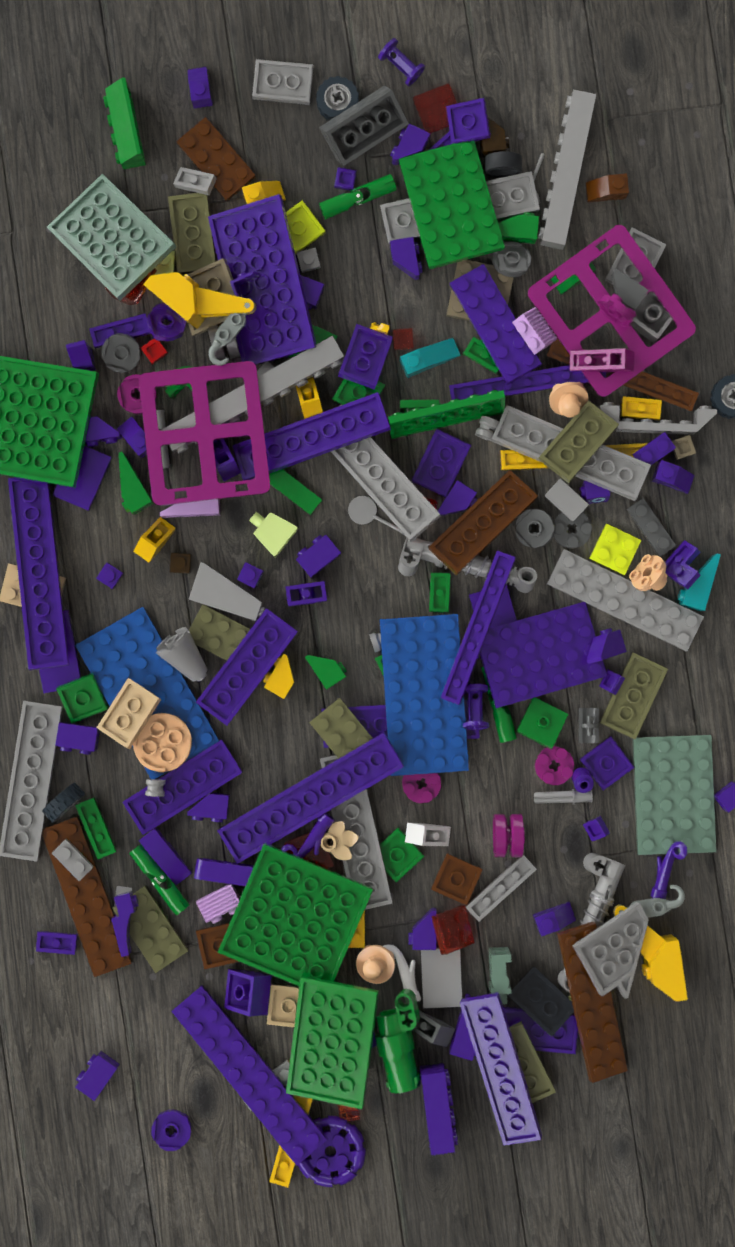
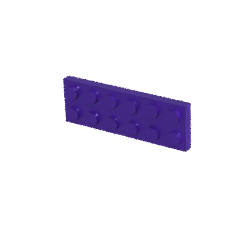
(494, 323)
(246, 667)
(184, 787)

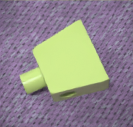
(273, 532)

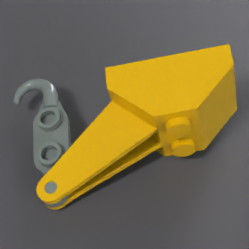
(197, 303)
(662, 953)

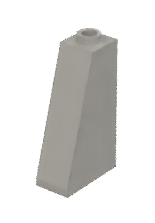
(220, 593)

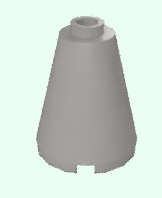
(183, 654)

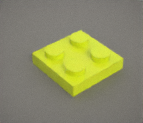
(615, 549)

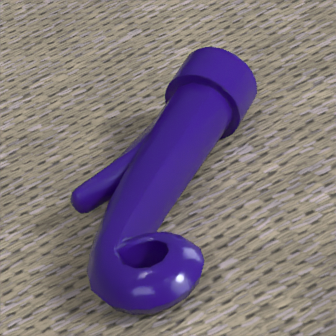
(314, 838)
(664, 869)

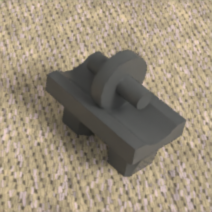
(588, 725)

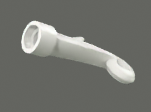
(407, 974)

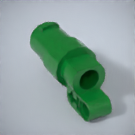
(396, 1044)

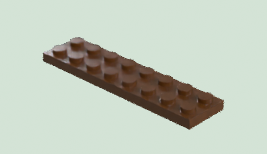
(86, 900)
(593, 1012)

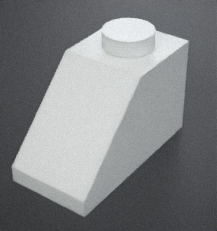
(427, 834)

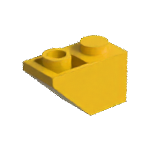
(281, 679)

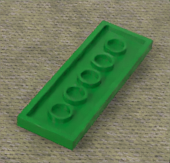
(446, 414)

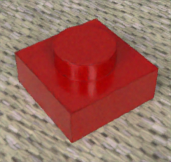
(154, 351)

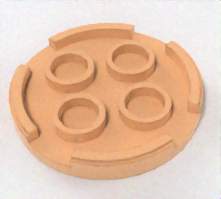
(163, 743)

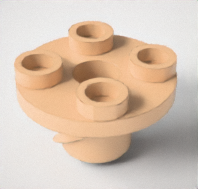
(568, 398)
(649, 574)
(375, 964)

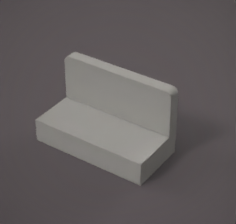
(566, 500)

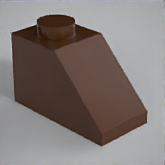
(607, 188)

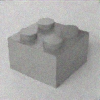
(651, 318)

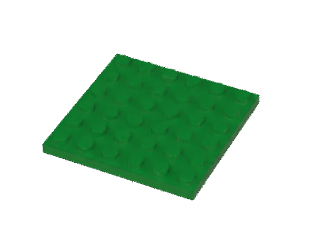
(44, 420)
(294, 918)

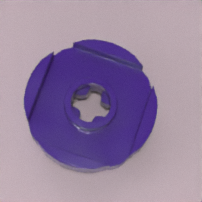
(165, 332)
(163, 1138)

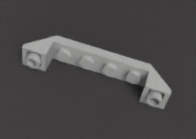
(701, 417)

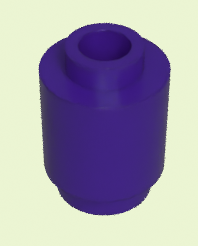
(582, 780)

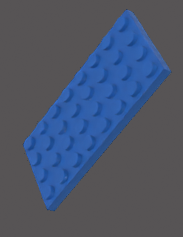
(129, 651)
(415, 671)

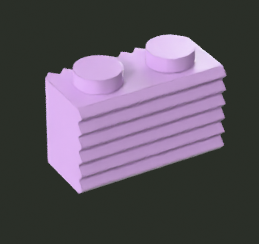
(534, 330)
(218, 903)

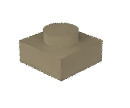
(684, 447)

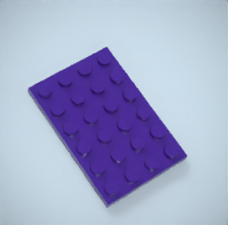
(540, 655)

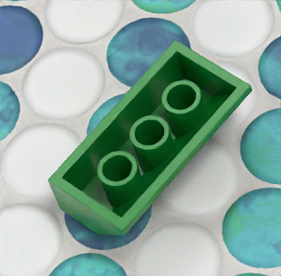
(124, 124)

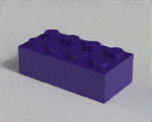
(438, 1114)

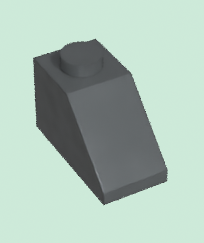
(628, 289)
(433, 1029)

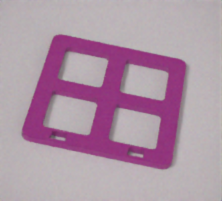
(571, 339)
(204, 432)

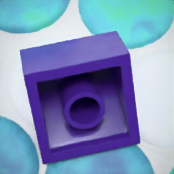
(247, 992)

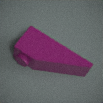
(602, 360)

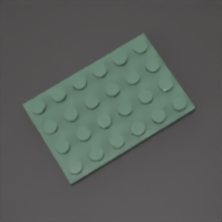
(111, 237)
(674, 793)

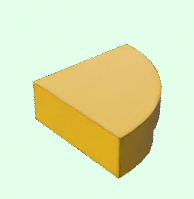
(383, 328)

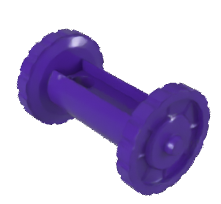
(406, 66)
(476, 707)

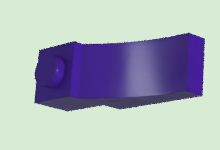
(126, 905)

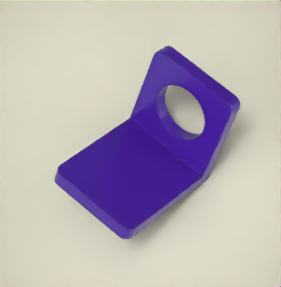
(242, 279)

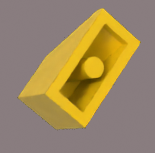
(262, 190)
(309, 399)
(154, 539)

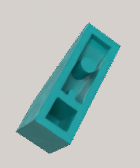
(429, 357)
(698, 594)

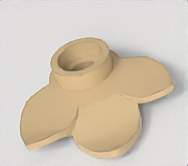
(341, 839)

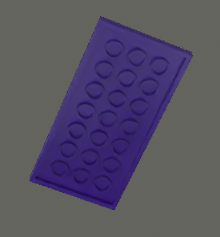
(260, 241)

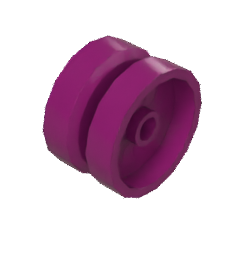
(508, 835)

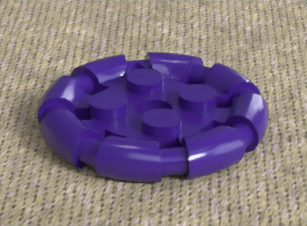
(338, 1161)

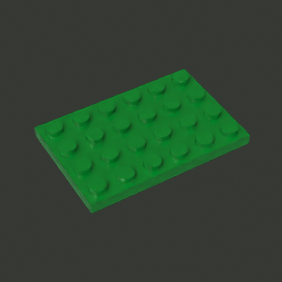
(451, 204)
(332, 1042)

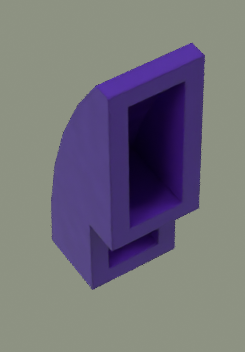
(165, 856)

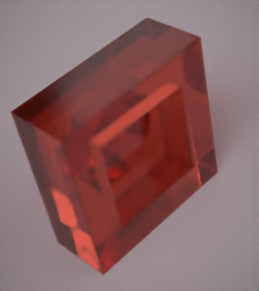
(403, 339)

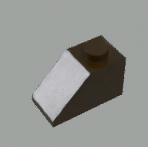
(497, 142)

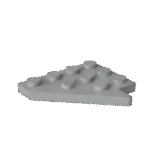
(614, 950)

